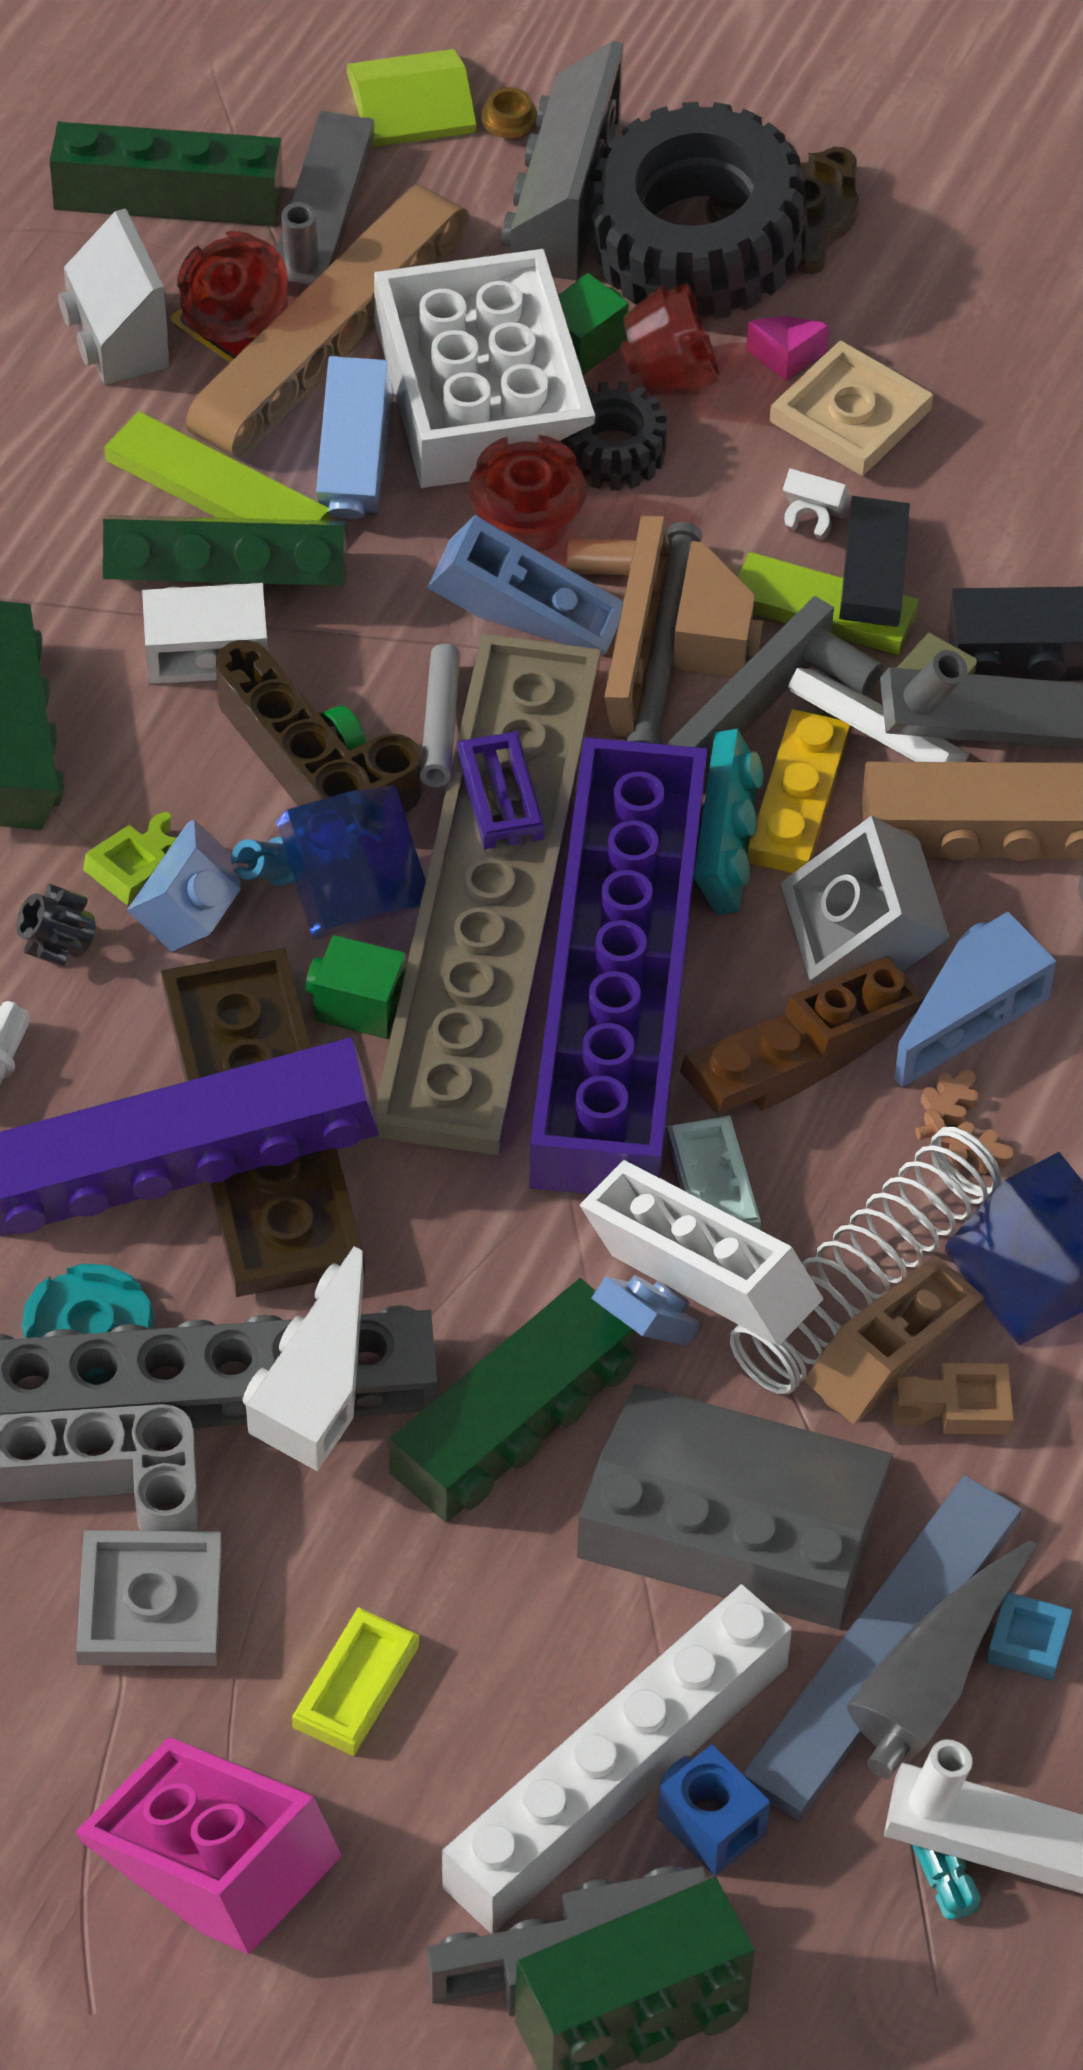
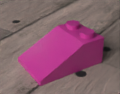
(213, 1842)

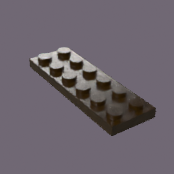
(278, 1220)

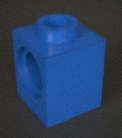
(718, 1835)

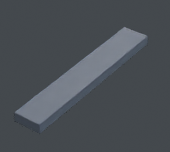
(818, 1728)

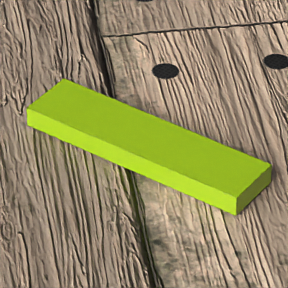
(204, 475)

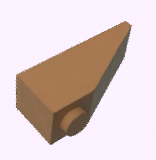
(891, 1338)

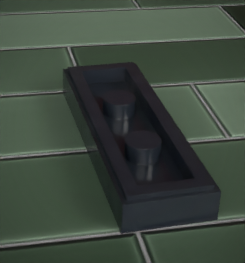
(874, 561)

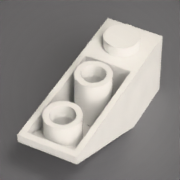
(311, 1387)

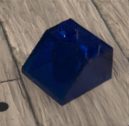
(352, 859)
(1027, 1249)

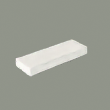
(868, 717)

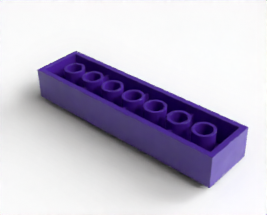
(618, 964)

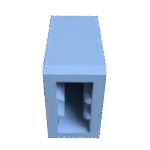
(354, 436)

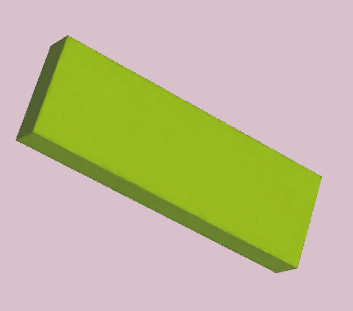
(786, 588)

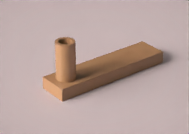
(646, 565)

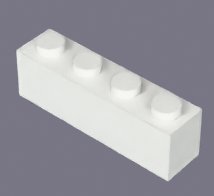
(702, 1252)

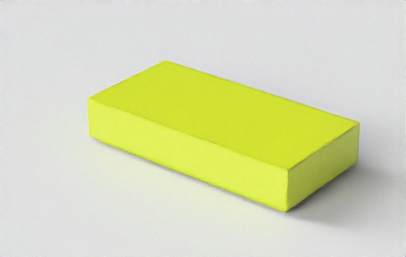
(355, 1681)

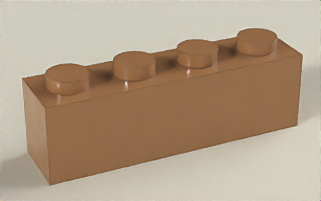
(981, 807)

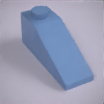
(523, 589)
(984, 985)

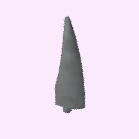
(927, 1669)

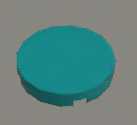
(82, 1287)

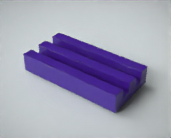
(509, 827)

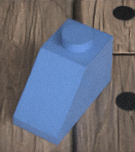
(187, 889)

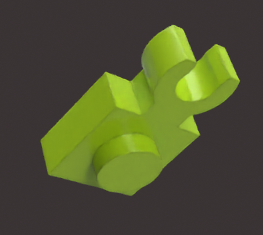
(130, 858)

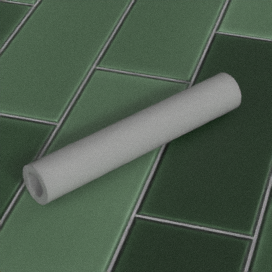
(440, 715)

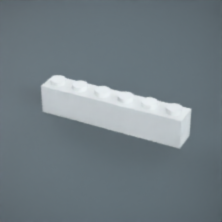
(615, 1759)

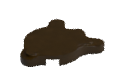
(829, 203)

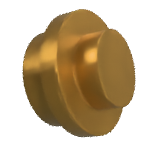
(509, 113)

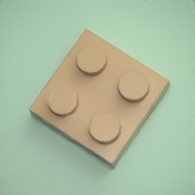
(851, 407)

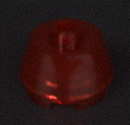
(233, 288)
(669, 343)
(528, 490)

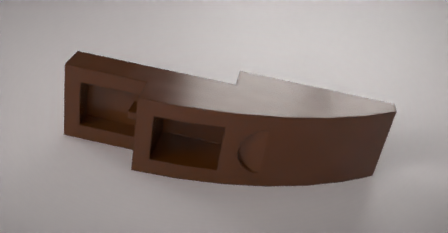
(810, 1041)

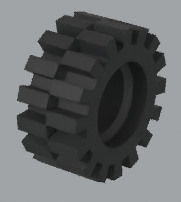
(627, 458)

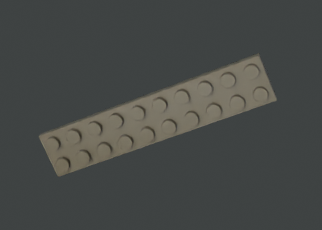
(486, 909)

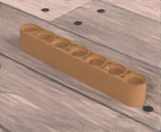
(320, 323)

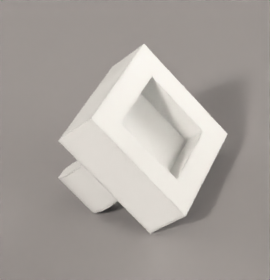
(814, 495)

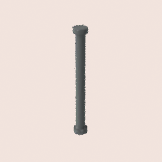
(662, 646)

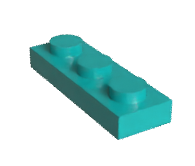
(728, 821)

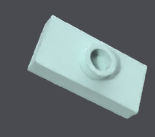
(712, 1166)

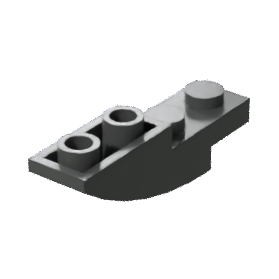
(487, 1963)

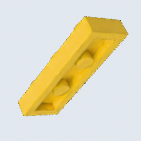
(798, 791)

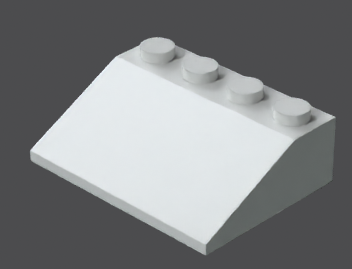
(478, 359)

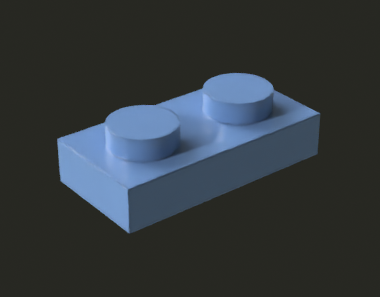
(648, 1309)

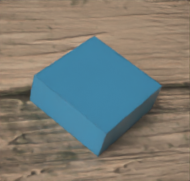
(1029, 1636)

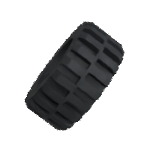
(689, 156)

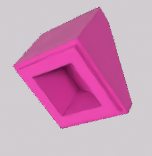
(787, 343)

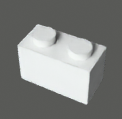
(193, 623)

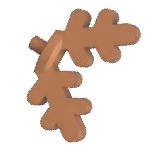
(950, 1108)

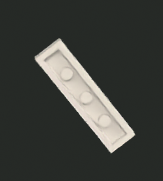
(981, 1824)

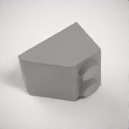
(116, 303)
(864, 903)

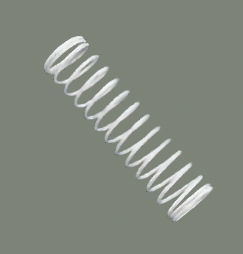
(951, 1178)

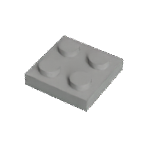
(149, 1598)

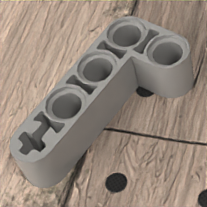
(125, 1468)

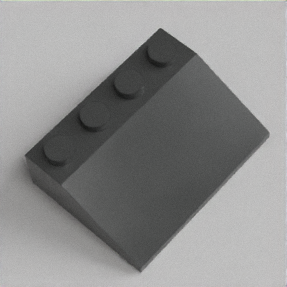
(731, 1503)

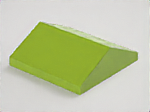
(414, 96)

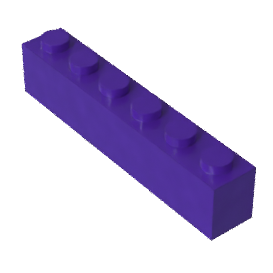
(183, 1136)

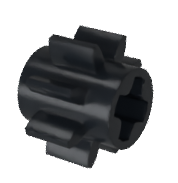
(55, 925)

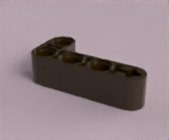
(296, 739)

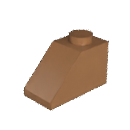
(714, 618)

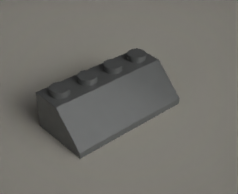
(573, 131)

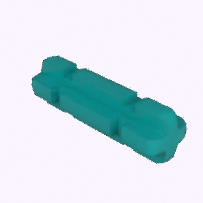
(956, 1891)

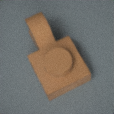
(966, 1396)

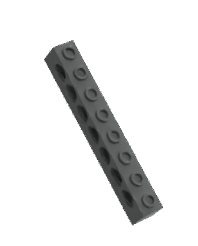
(396, 1384)

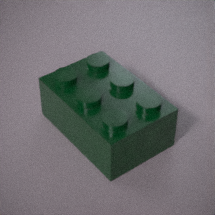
(636, 1983)

